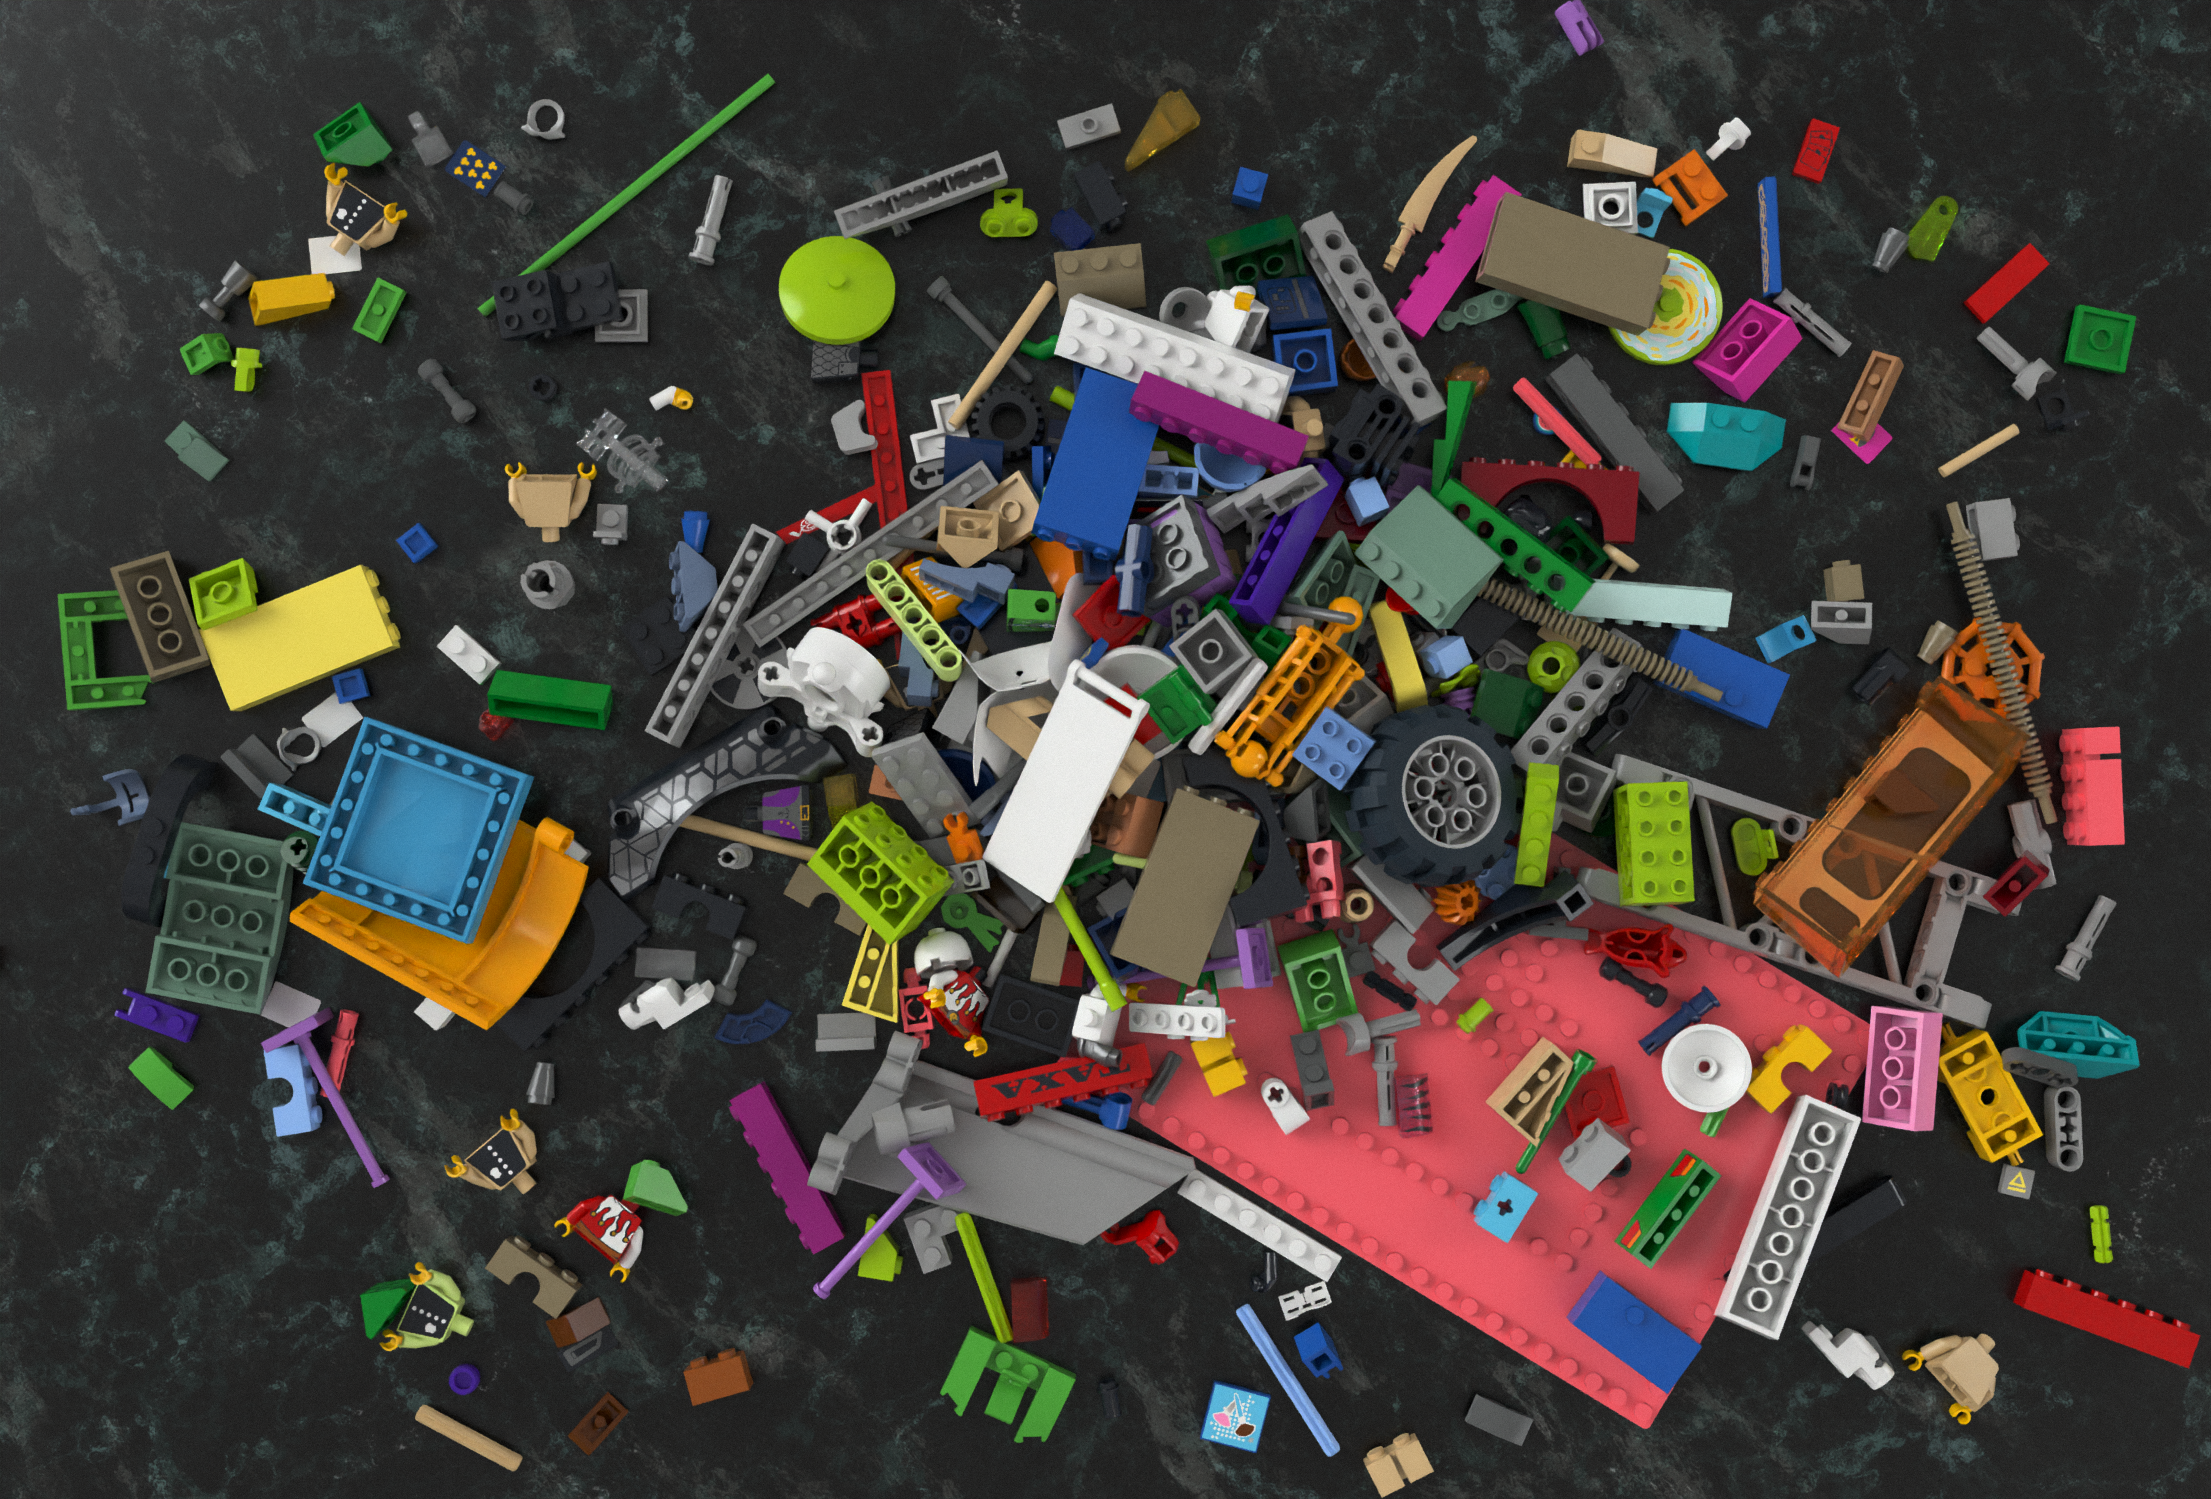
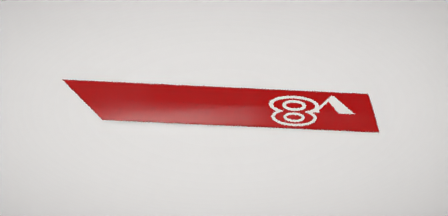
(831, 513)

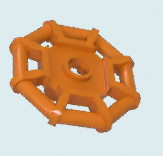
(1975, 659)

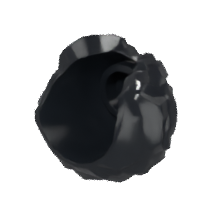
(1531, 518)

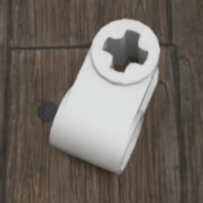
(1285, 1108)

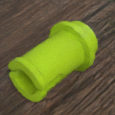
(1474, 1016)

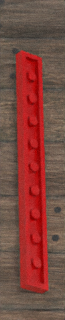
(886, 457)

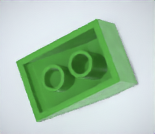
(1317, 980)

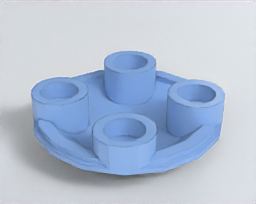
(1500, 877)

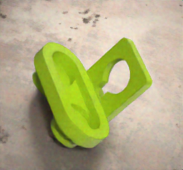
(1009, 218)
(1752, 846)

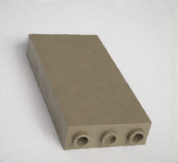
(1573, 264)
(1185, 886)

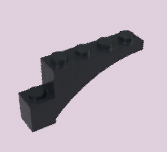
(1513, 913)

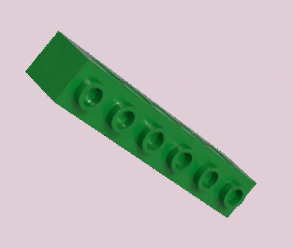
(1576, 582)

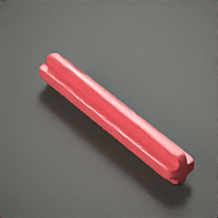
(1556, 422)

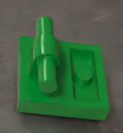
(1178, 704)

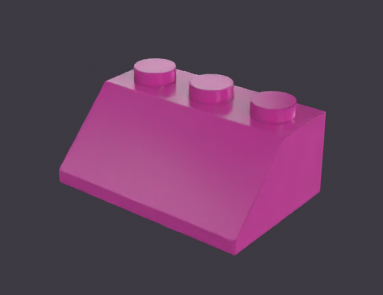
(1748, 349)

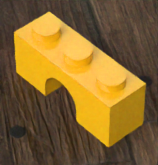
(1798, 1046)

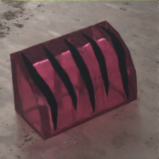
(1413, 1105)

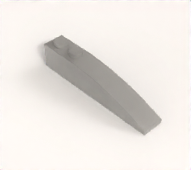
(923, 196)

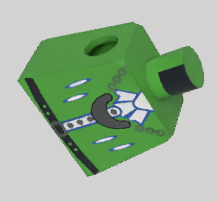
(1024, 613)

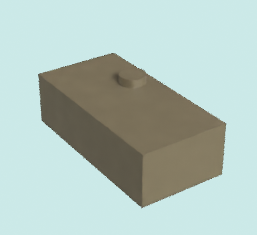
(160, 616)

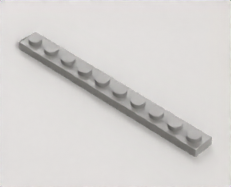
(853, 564)

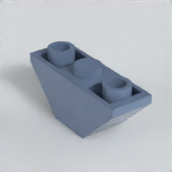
(692, 584)

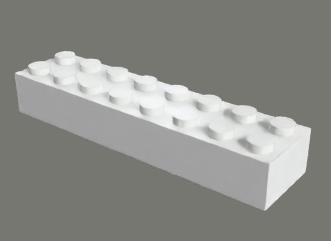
(1131, 343)
(1787, 1217)

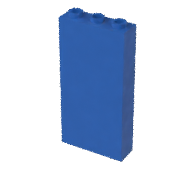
(1096, 469)

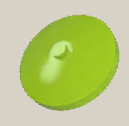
(837, 290)

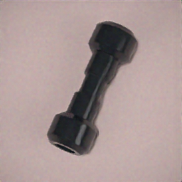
(1654, 994)

